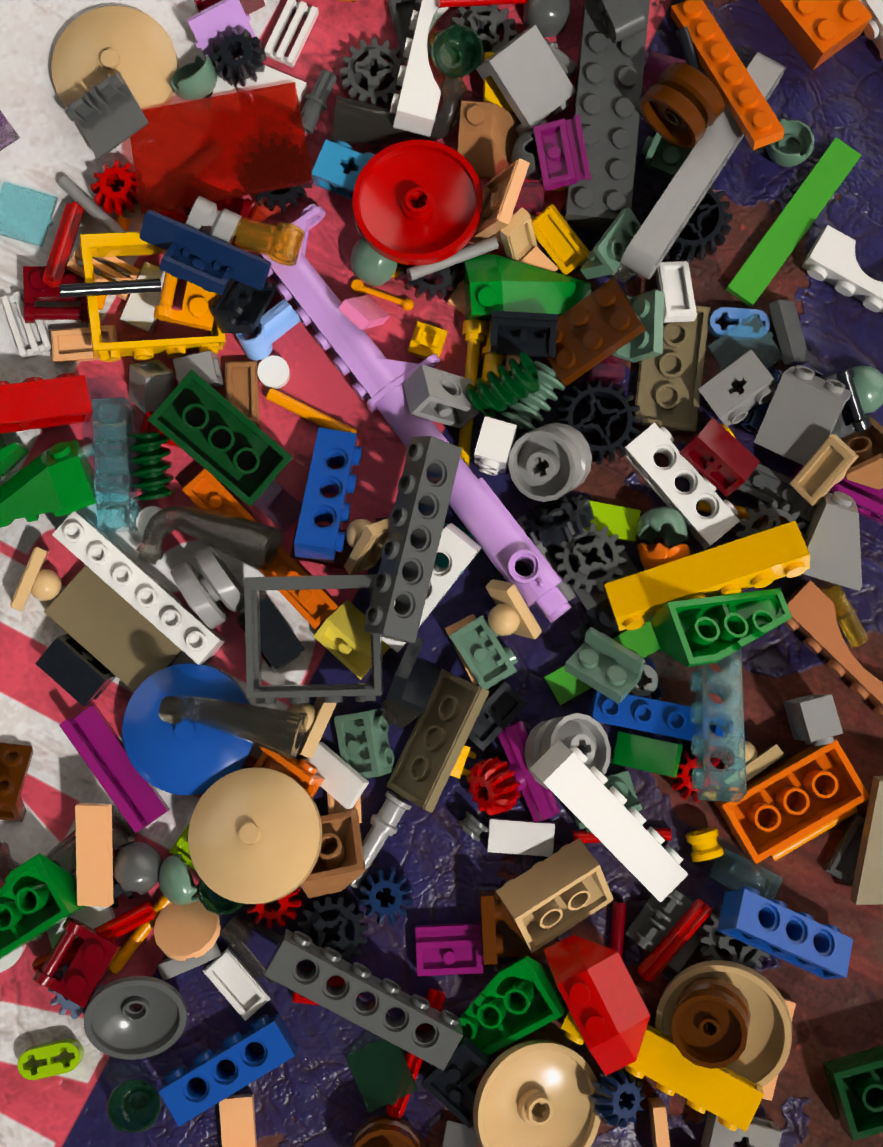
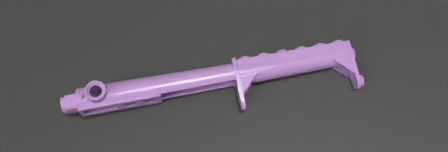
(382, 384)

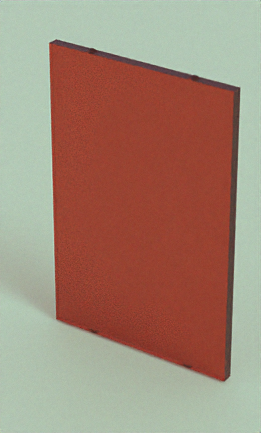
(221, 148)

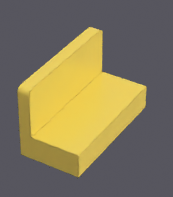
(346, 639)

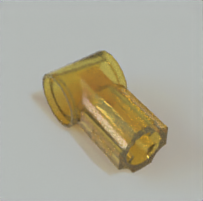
(279, 242)

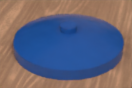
(187, 754)

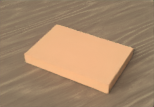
(500, 199)

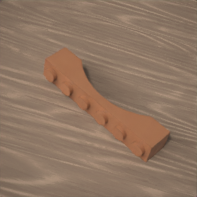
(816, 621)

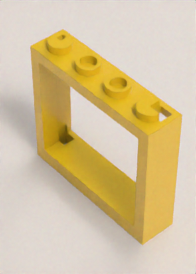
(128, 245)

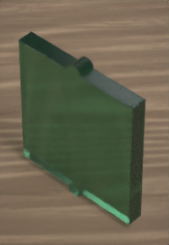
(381, 1074)

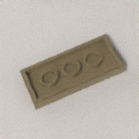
(671, 381)
(111, 629)
(437, 740)
(868, 876)

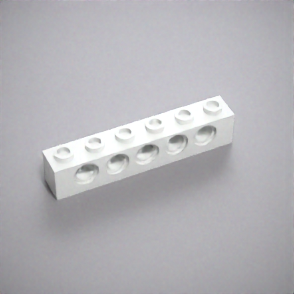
(138, 588)

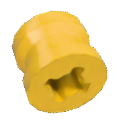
(704, 844)

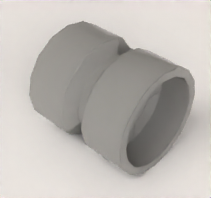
(213, 222)

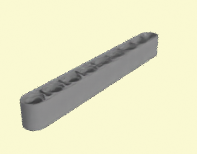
(694, 179)

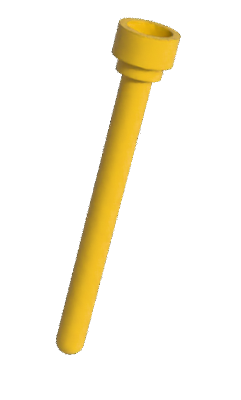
(474, 334)

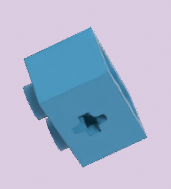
(332, 164)

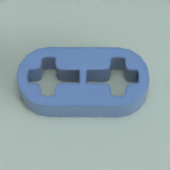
(736, 316)

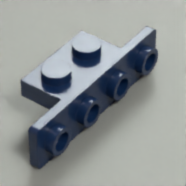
(201, 257)

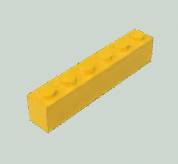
(710, 573)
(714, 1089)

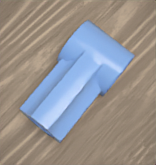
(270, 328)

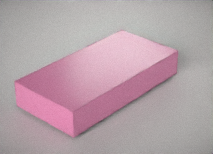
(363, 312)

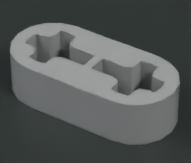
(170, 968)

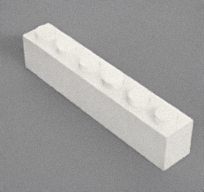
(605, 816)

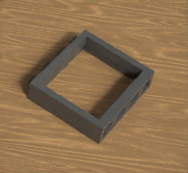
(300, 693)

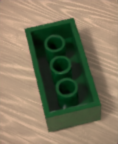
(220, 438)
(858, 1091)

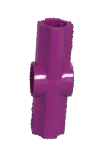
(538, 798)

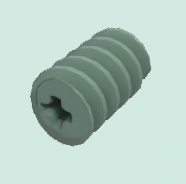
(527, 409)

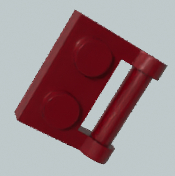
(38, 291)
(87, 966)

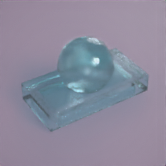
(739, 872)

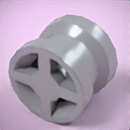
(650, 681)

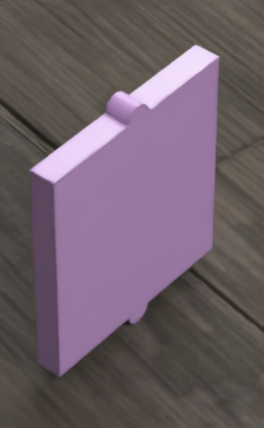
(216, 20)

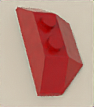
(600, 1000)

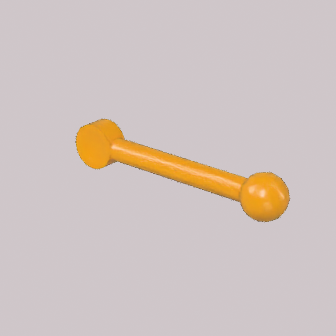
(358, 287)

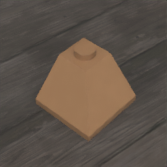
(486, 137)
(869, 447)
(340, 855)

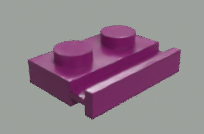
(562, 153)
(449, 949)

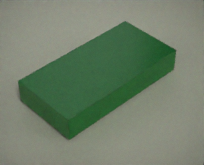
(647, 754)

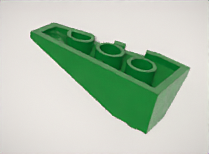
(514, 286)
(53, 482)
(717, 626)
(34, 901)
(513, 1006)

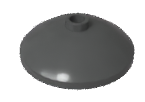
(135, 1017)

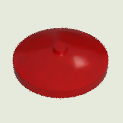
(417, 202)

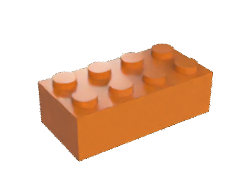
(818, 26)
(793, 800)

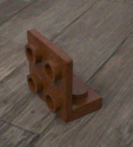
(13, 771)
(498, 931)

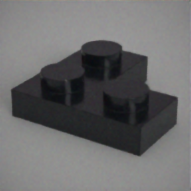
(454, 1084)

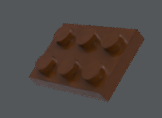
(594, 331)

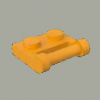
(195, 305)

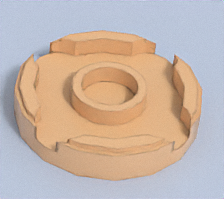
(186, 930)

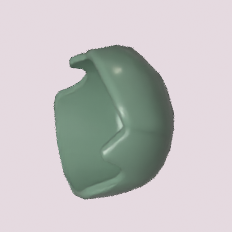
(195, 79)
(795, 145)
(370, 265)
(869, 387)
(664, 524)
(176, 881)

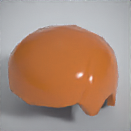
(659, 554)

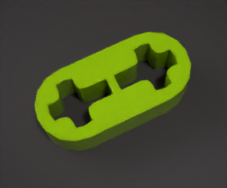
(52, 1066)

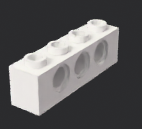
(662, 481)
(460, 552)

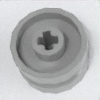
(550, 461)
(206, 590)
(569, 729)

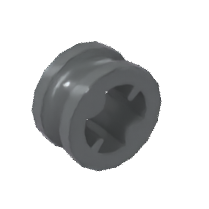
(472, 825)

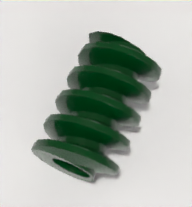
(506, 388)
(151, 465)

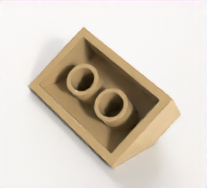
(555, 894)

